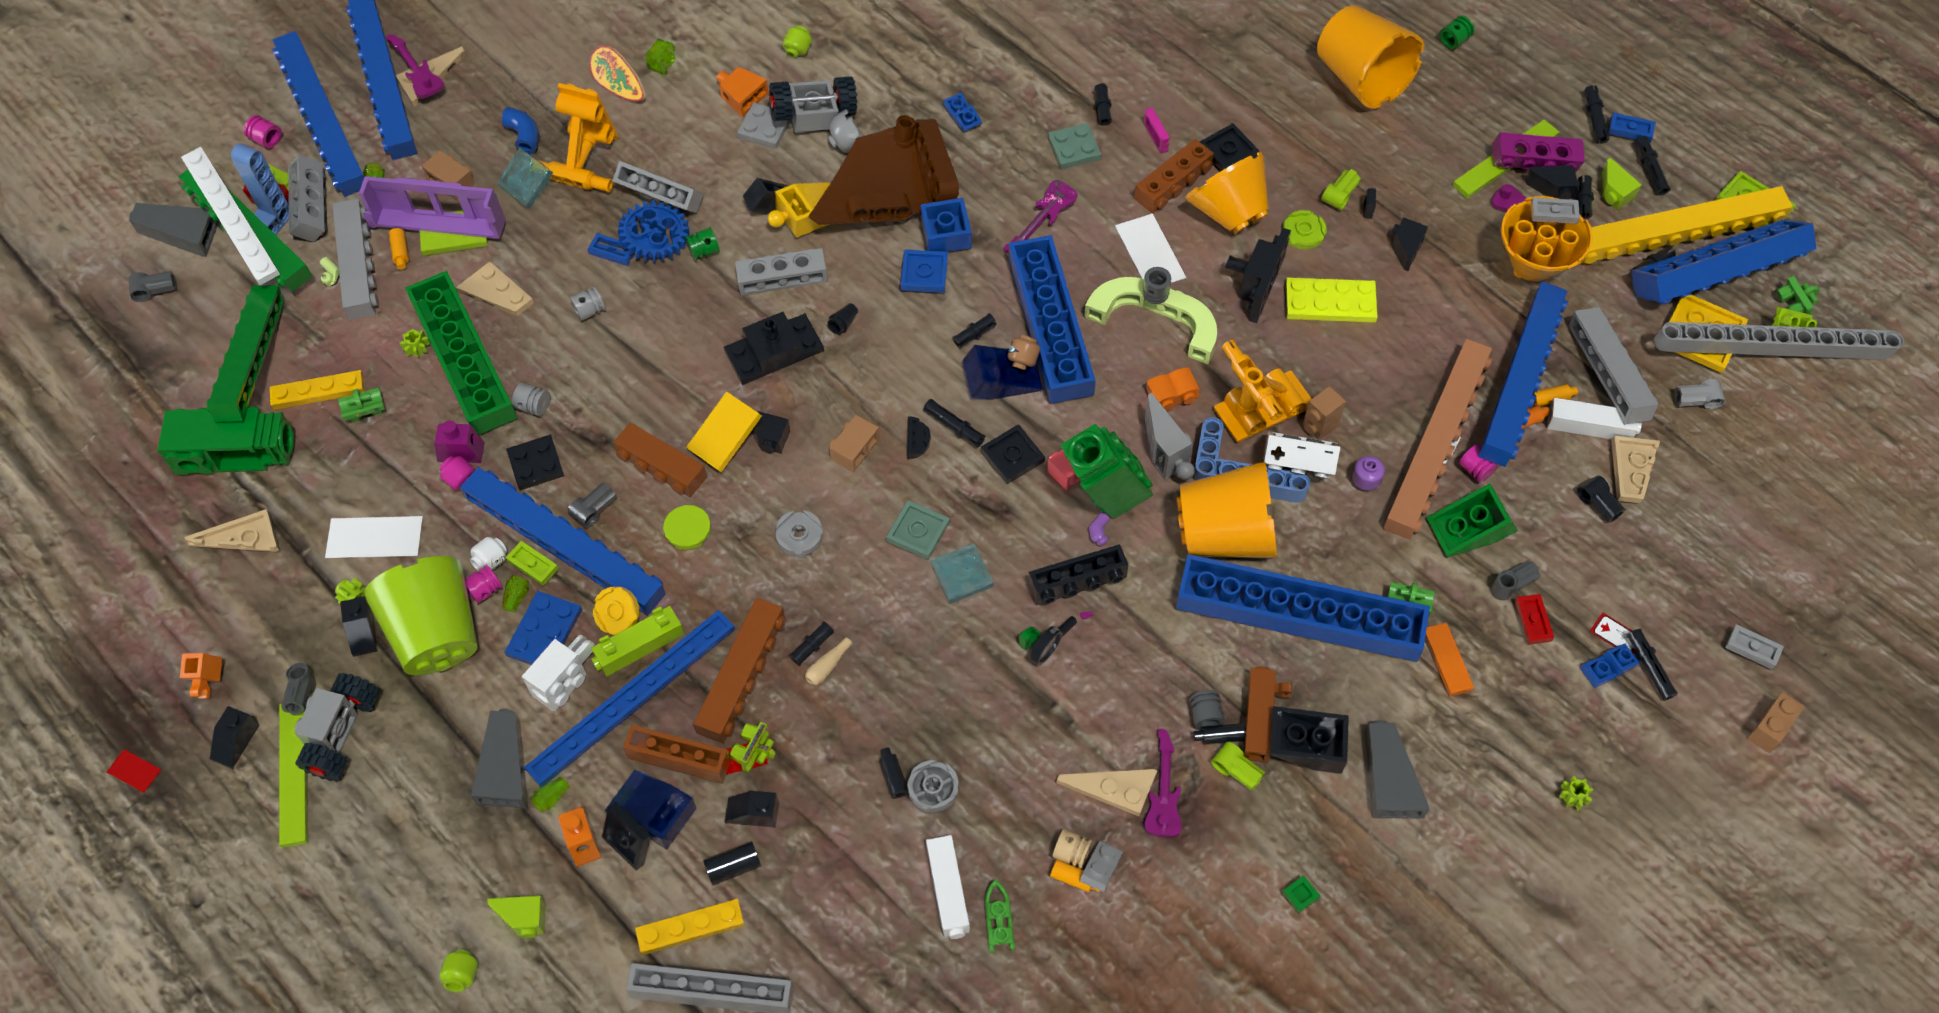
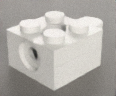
(558, 672)

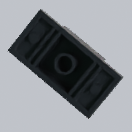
(1260, 271)
(772, 346)

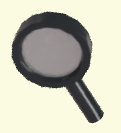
(1049, 641)

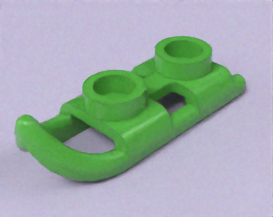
(998, 911)

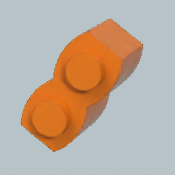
(1174, 388)

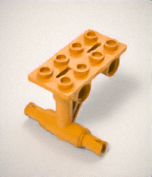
(586, 126)
(1261, 400)

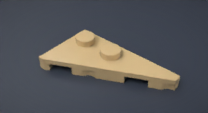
(437, 66)
(245, 533)
(1117, 788)

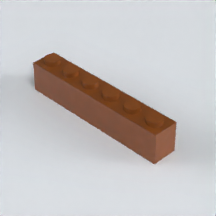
(739, 671)

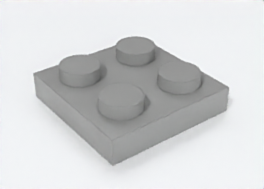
(760, 127)

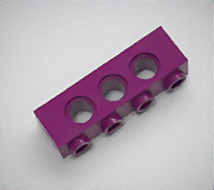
(1536, 151)

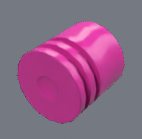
(262, 131)
(1476, 466)
(482, 584)

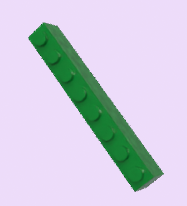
(291, 268)
(246, 354)

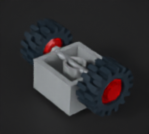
(812, 103)
(329, 722)

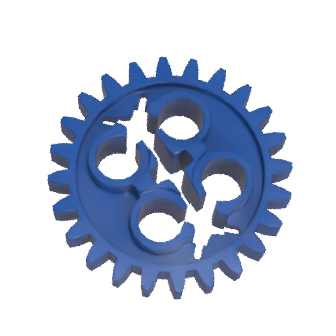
(651, 242)

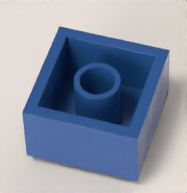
(946, 225)

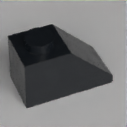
(1553, 181)
(761, 196)
(1408, 240)
(771, 432)
(359, 626)
(231, 736)
(753, 809)

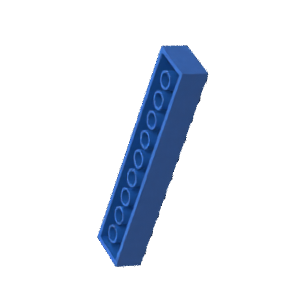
(1303, 608)

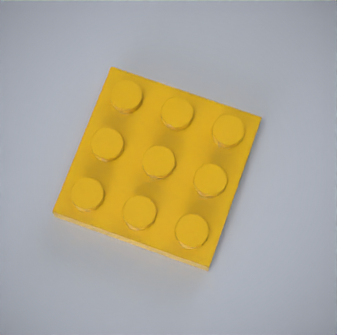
(1696, 310)

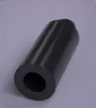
(1220, 734)
(893, 774)

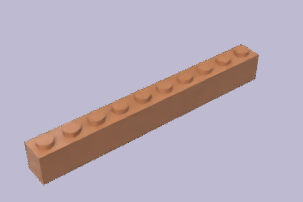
(1437, 440)

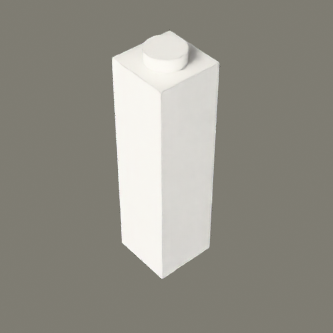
(1589, 420)
(948, 887)

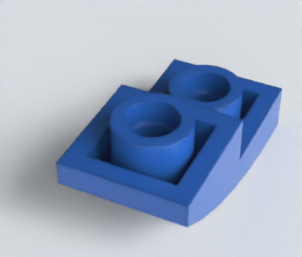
(961, 113)
(1610, 665)

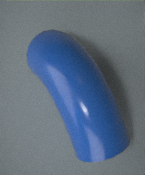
(524, 125)

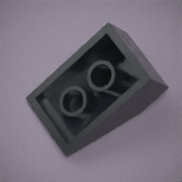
(1310, 738)

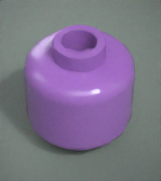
(1368, 473)

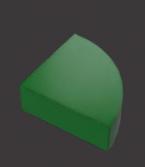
(1029, 637)

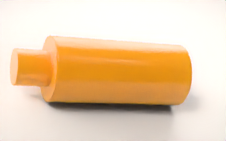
(398, 248)
(1546, 396)
(1070, 875)

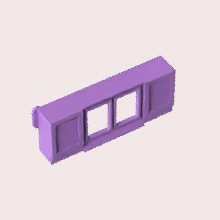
(391, 207)

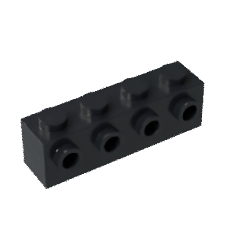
(1078, 574)

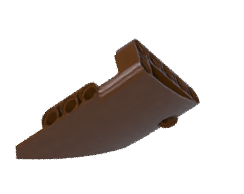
(890, 176)

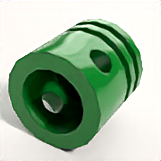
(1458, 31)
(697, 245)

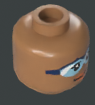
(1023, 352)

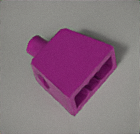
(458, 440)

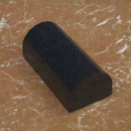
(732, 863)

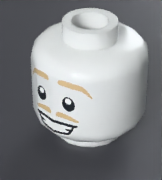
(488, 552)

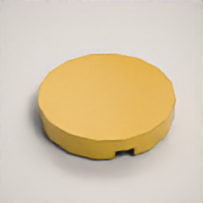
(615, 610)

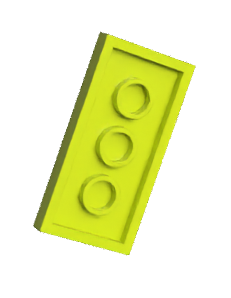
(1331, 300)

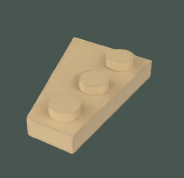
(496, 288)
(1632, 466)

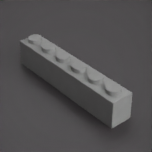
(354, 259)
(1613, 365)
(710, 989)

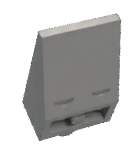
(1167, 442)

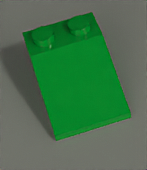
(1472, 522)

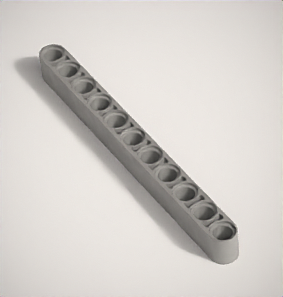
(1778, 340)

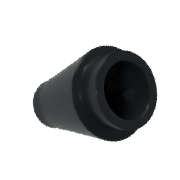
(841, 320)

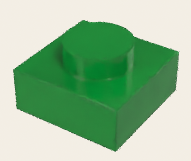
(1301, 894)

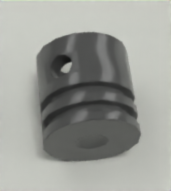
(1156, 285)
(1207, 709)

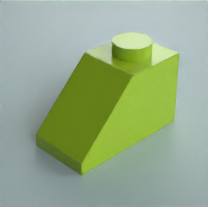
(1618, 185)
(521, 914)

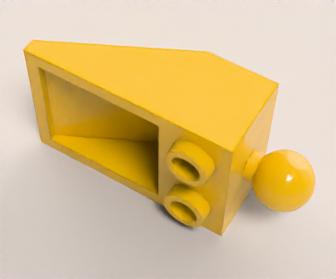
(794, 206)

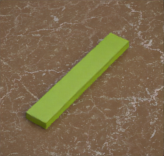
(1486, 172)
(292, 785)

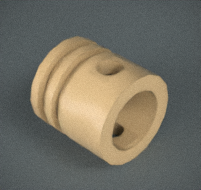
(1072, 848)

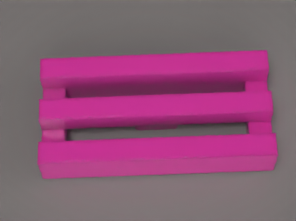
(1156, 130)

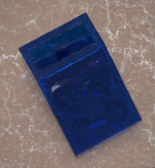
(994, 377)
(655, 806)

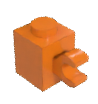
(200, 669)

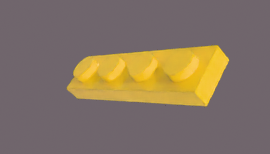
(316, 389)
(689, 927)

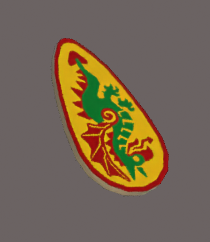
(615, 74)

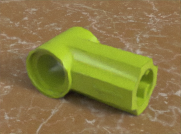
(1339, 192)
(1231, 761)

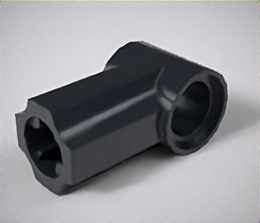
(1597, 493)

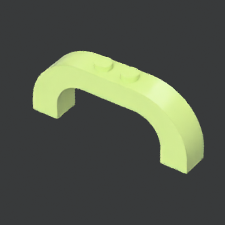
(1177, 307)

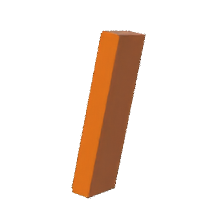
(1448, 660)

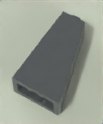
(175, 225)
(501, 769)
(1391, 775)

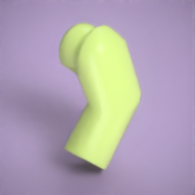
(331, 273)

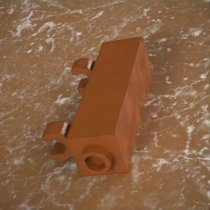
(1259, 711)

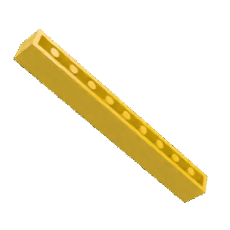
(1688, 223)

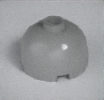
(843, 131)
(933, 786)

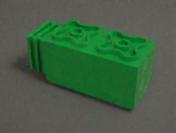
(197, 444)
(1107, 470)

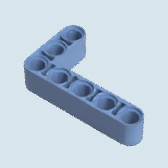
(262, 186)
(1209, 461)

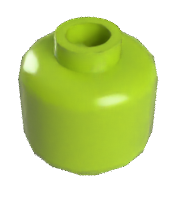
(797, 41)
(458, 971)

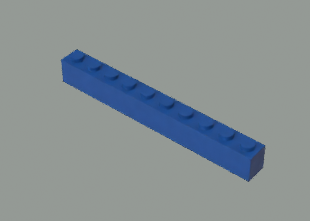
(382, 79)
(319, 113)
(1523, 375)
(561, 539)

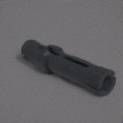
(1594, 107)
(1644, 146)
(961, 428)
(1647, 655)

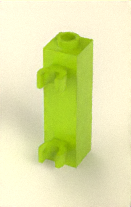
(637, 641)

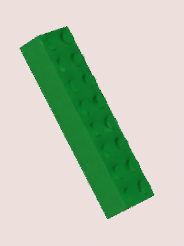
(461, 353)

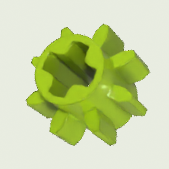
(415, 343)
(349, 590)
(1581, 788)

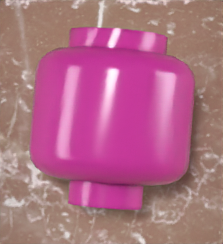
(455, 471)

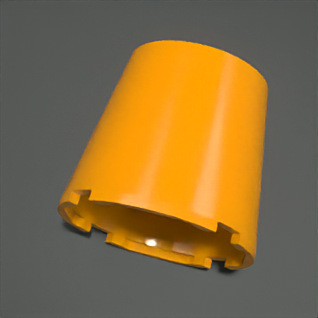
(1370, 54)
(1228, 514)

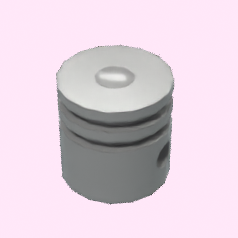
(587, 303)
(530, 399)

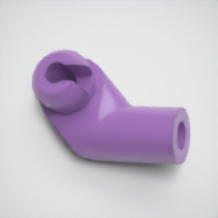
(1096, 529)

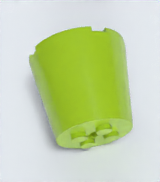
(425, 614)

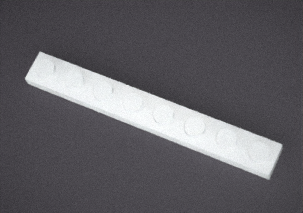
(230, 216)

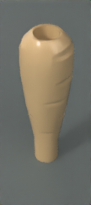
(824, 665)

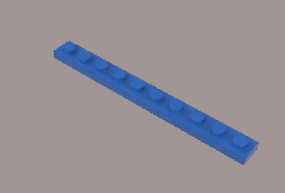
(629, 699)

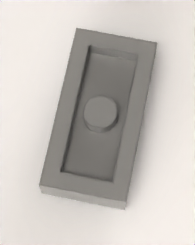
(1555, 210)
(1754, 647)
(1101, 866)

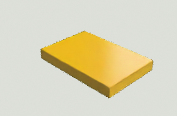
(724, 431)

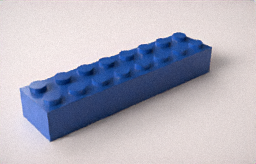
(1723, 260)
(1051, 319)

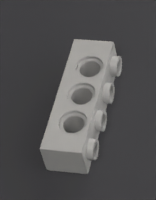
(658, 187)
(306, 198)
(781, 271)

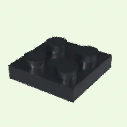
(1229, 146)
(1012, 454)
(535, 462)
(626, 836)

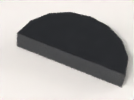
(918, 438)

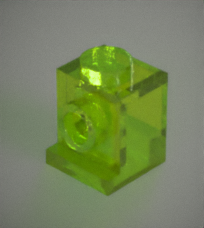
(660, 56)

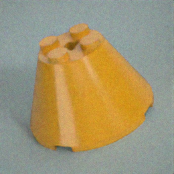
(1234, 194)
(1543, 248)

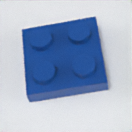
(924, 271)

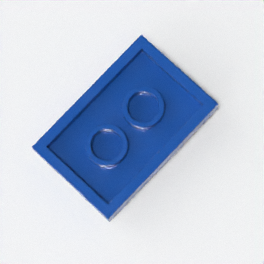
(543, 622)

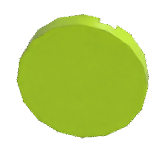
(1306, 229)
(687, 527)

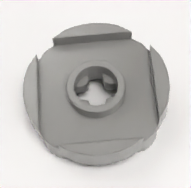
(803, 545)

